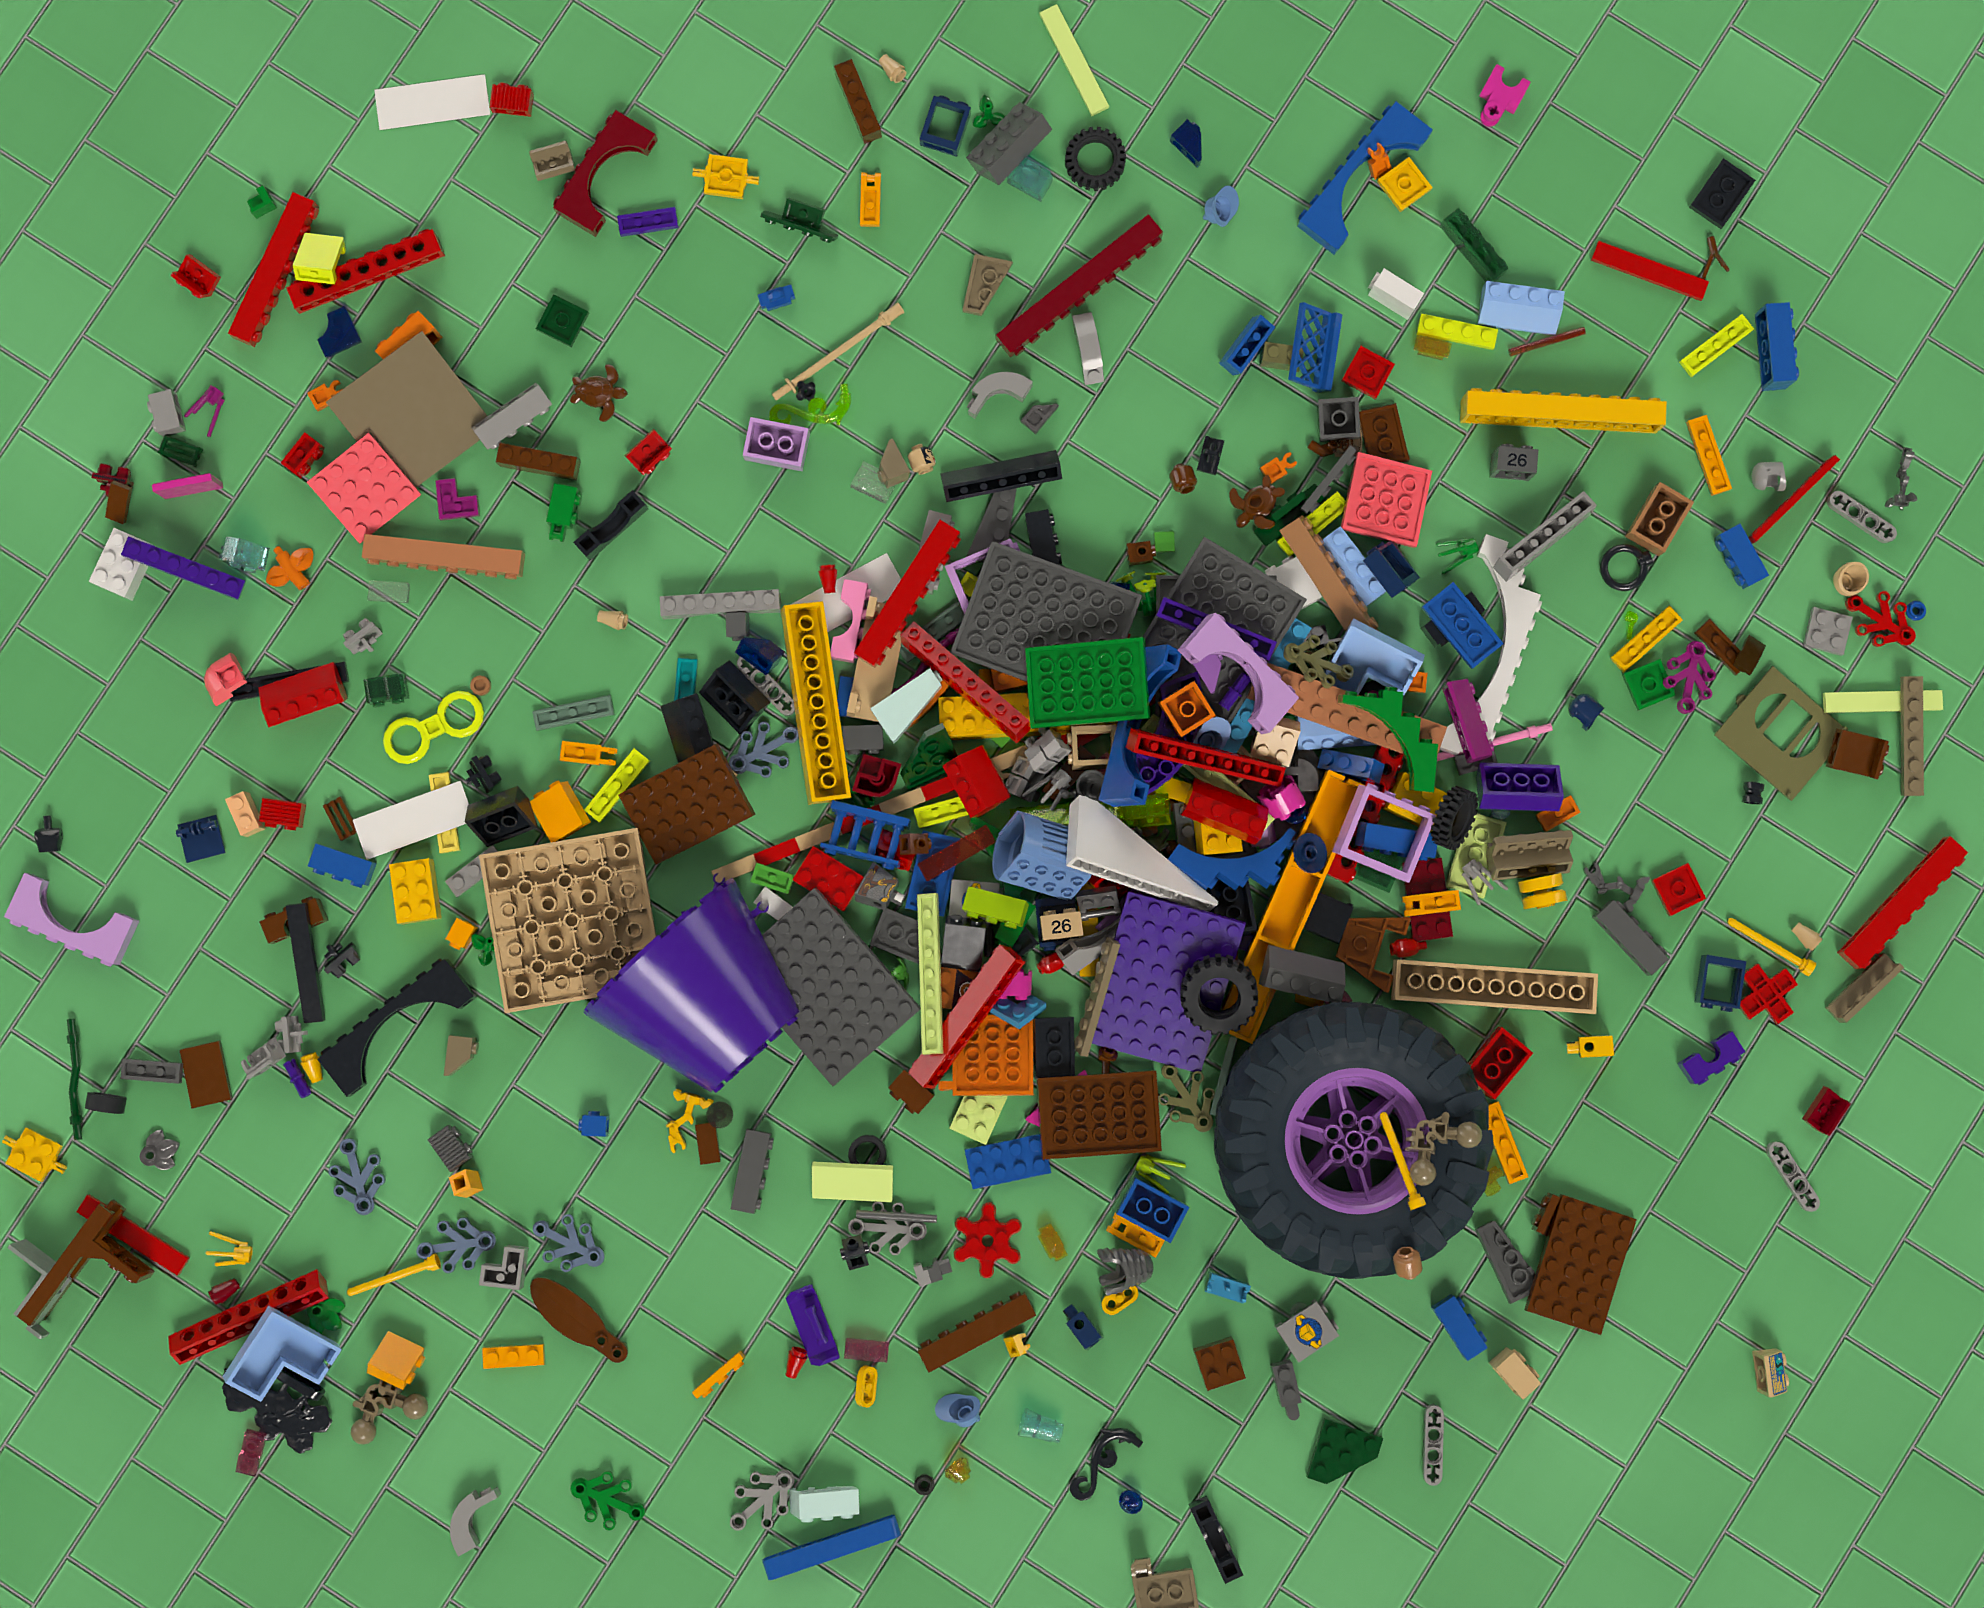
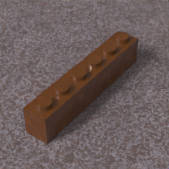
(976, 1332)

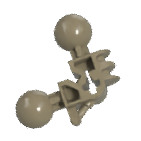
(1423, 1171)
(364, 1430)

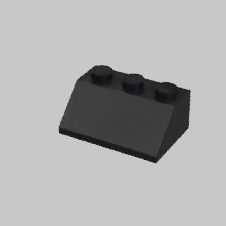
(734, 696)
(687, 726)
(501, 816)

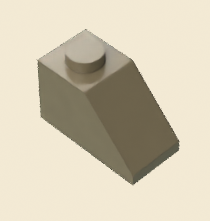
(892, 466)
(459, 1052)

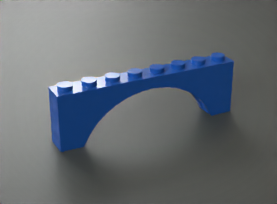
(1394, 131)
(1122, 778)

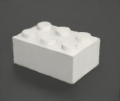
(117, 572)

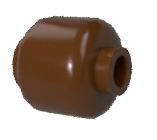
(1183, 478)

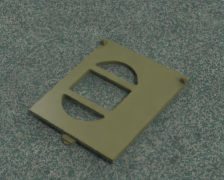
(1750, 744)

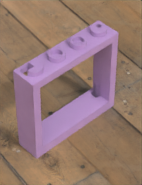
(953, 567)
(1353, 817)

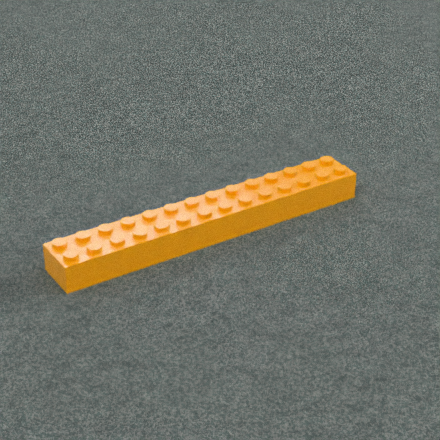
(1294, 892)

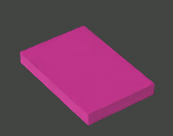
(187, 486)

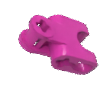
(1500, 97)

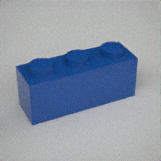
(1247, 345)
(1741, 556)
(1351, 765)
(341, 865)
(1460, 1326)

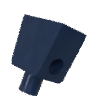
(1089, 1334)

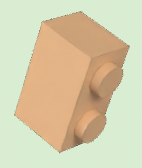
(245, 814)

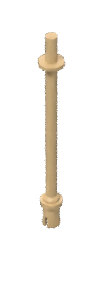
(884, 319)

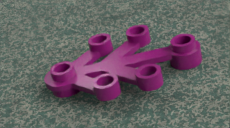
(1691, 675)

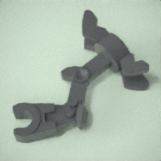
(1901, 499)
(1597, 879)

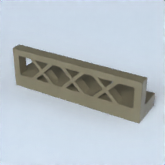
(1863, 988)

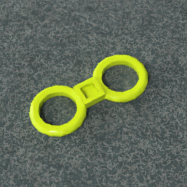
(433, 727)

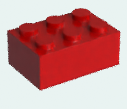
(830, 877)
(1498, 1062)

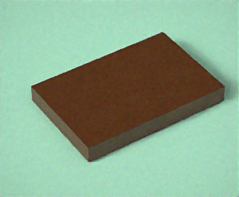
(1383, 433)
(206, 1074)

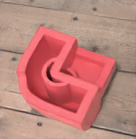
(223, 678)

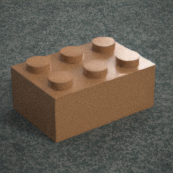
(1659, 519)

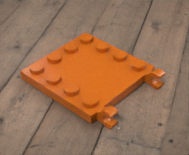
(994, 1061)

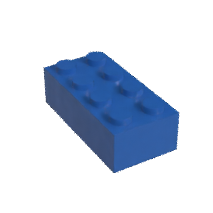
(1776, 346)

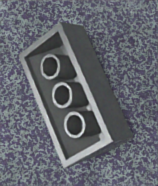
(1303, 974)

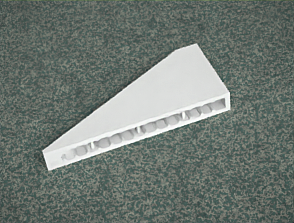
(1113, 851)

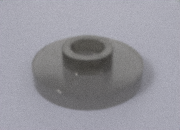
(719, 1114)

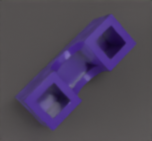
(1726, 1050)

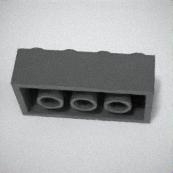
(1009, 143)

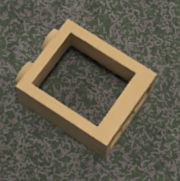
(1072, 740)

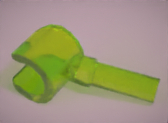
(1632, 618)

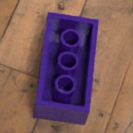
(1519, 786)

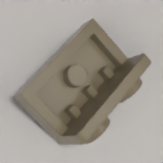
(552, 160)

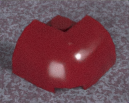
(876, 776)

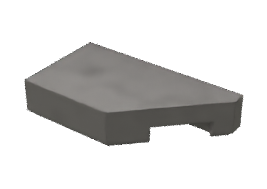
(1038, 416)

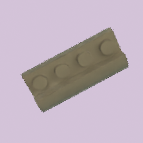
(1530, 855)

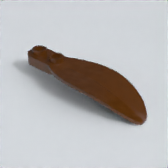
(574, 1318)

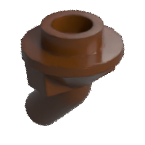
(1107, 1055)

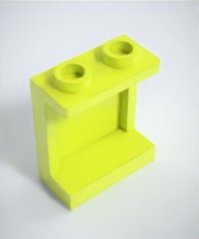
(318, 258)

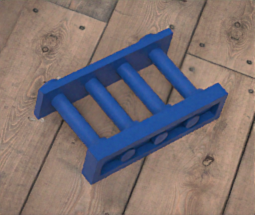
(861, 815)

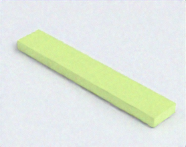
(1074, 60)
(1876, 701)

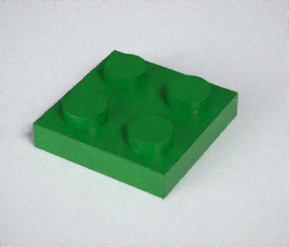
(1647, 684)

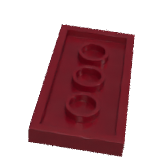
(1428, 878)

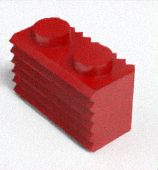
(511, 99)
(281, 812)

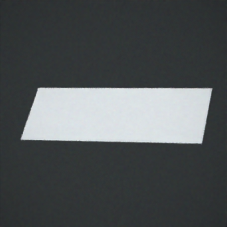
(432, 102)
(881, 579)
(412, 820)

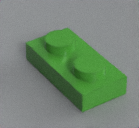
(772, 878)

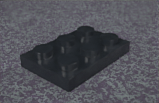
(1722, 193)
(1054, 1047)

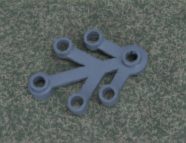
(760, 751)
(357, 1179)
(460, 1244)
(572, 1244)

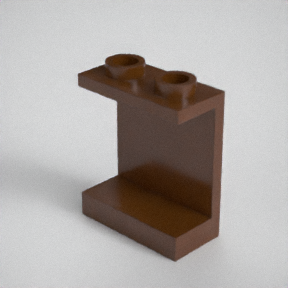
(1857, 753)

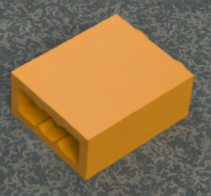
(559, 811)

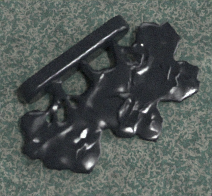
(281, 1413)

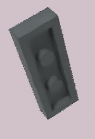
(151, 1070)

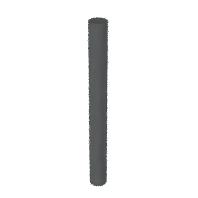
(896, 1216)

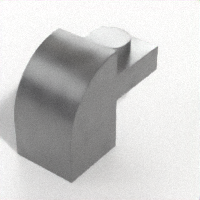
(1305, 775)

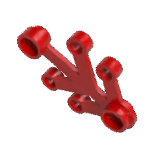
(1883, 621)

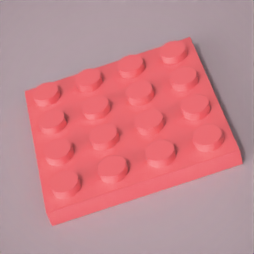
(364, 487)
(1386, 499)

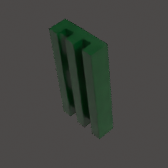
(198, 450)

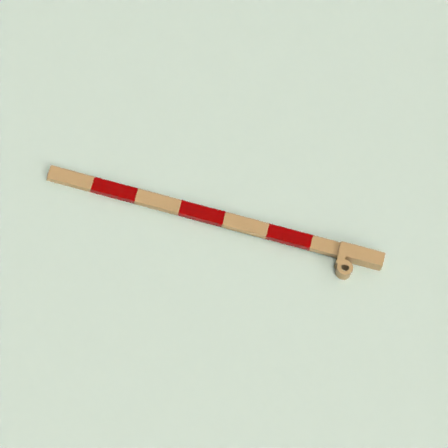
(823, 833)

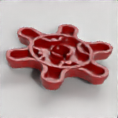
(987, 1226)

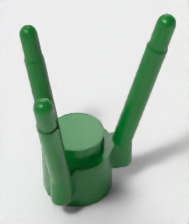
(1466, 547)

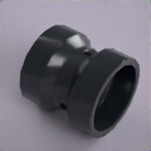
(1753, 793)

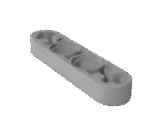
(1859, 520)
(765, 686)
(1791, 1177)
(1433, 1444)

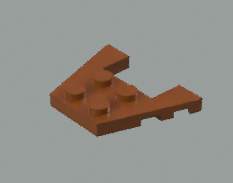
(1362, 944)

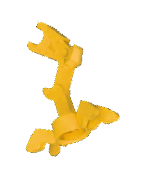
(691, 1099)

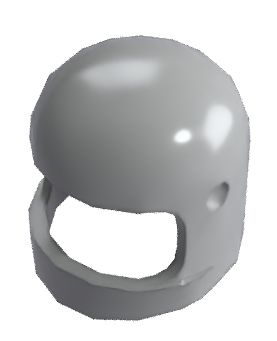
(1772, 470)

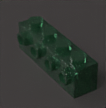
(1473, 246)

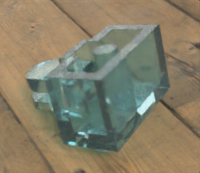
(1031, 179)
(244, 554)

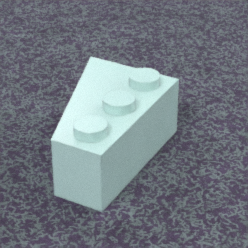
(824, 1503)

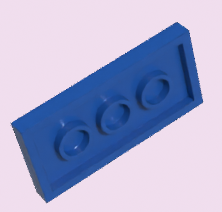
(1462, 625)
(939, 884)
(1006, 1161)

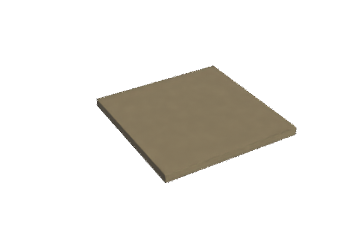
(411, 409)

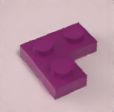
(452, 506)

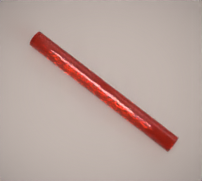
(1547, 341)

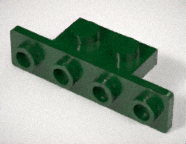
(801, 217)
(1286, 514)

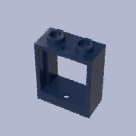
(940, 144)
(1390, 568)
(1737, 986)

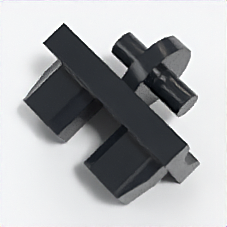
(1210, 455)
(479, 766)
(348, 953)

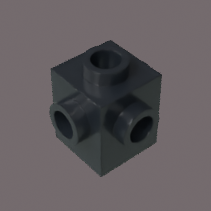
(853, 1248)

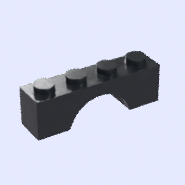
(600, 536)
(1215, 1539)

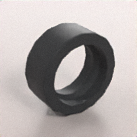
(105, 1103)
(867, 1138)

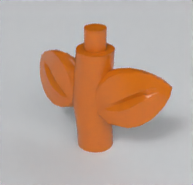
(290, 568)

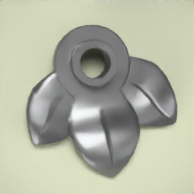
(161, 1149)

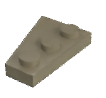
(984, 282)

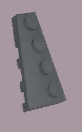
(1335, 473)
(995, 523)
(1507, 1262)

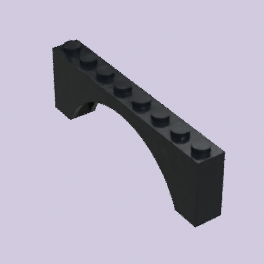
(347, 1058)

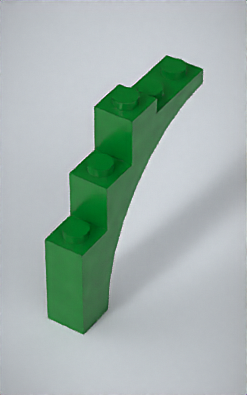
(1421, 755)

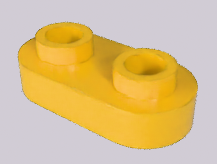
(1121, 1301)
(866, 1386)

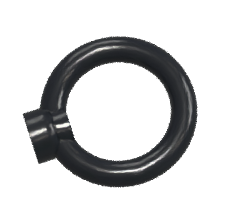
(1643, 559)

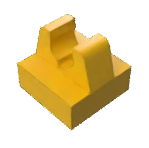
(1015, 1345)

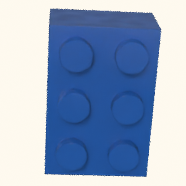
(1152, 1210)

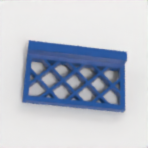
(1325, 351)

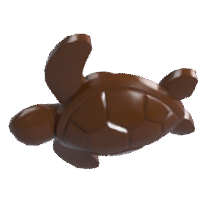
(598, 392)
(1256, 504)

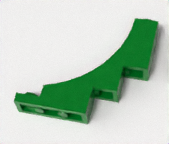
(1005, 935)

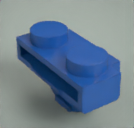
(776, 297)

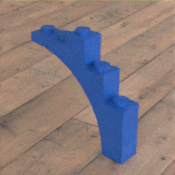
(1260, 867)

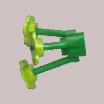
(1148, 604)

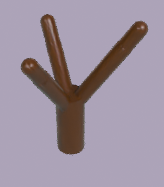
(1713, 253)

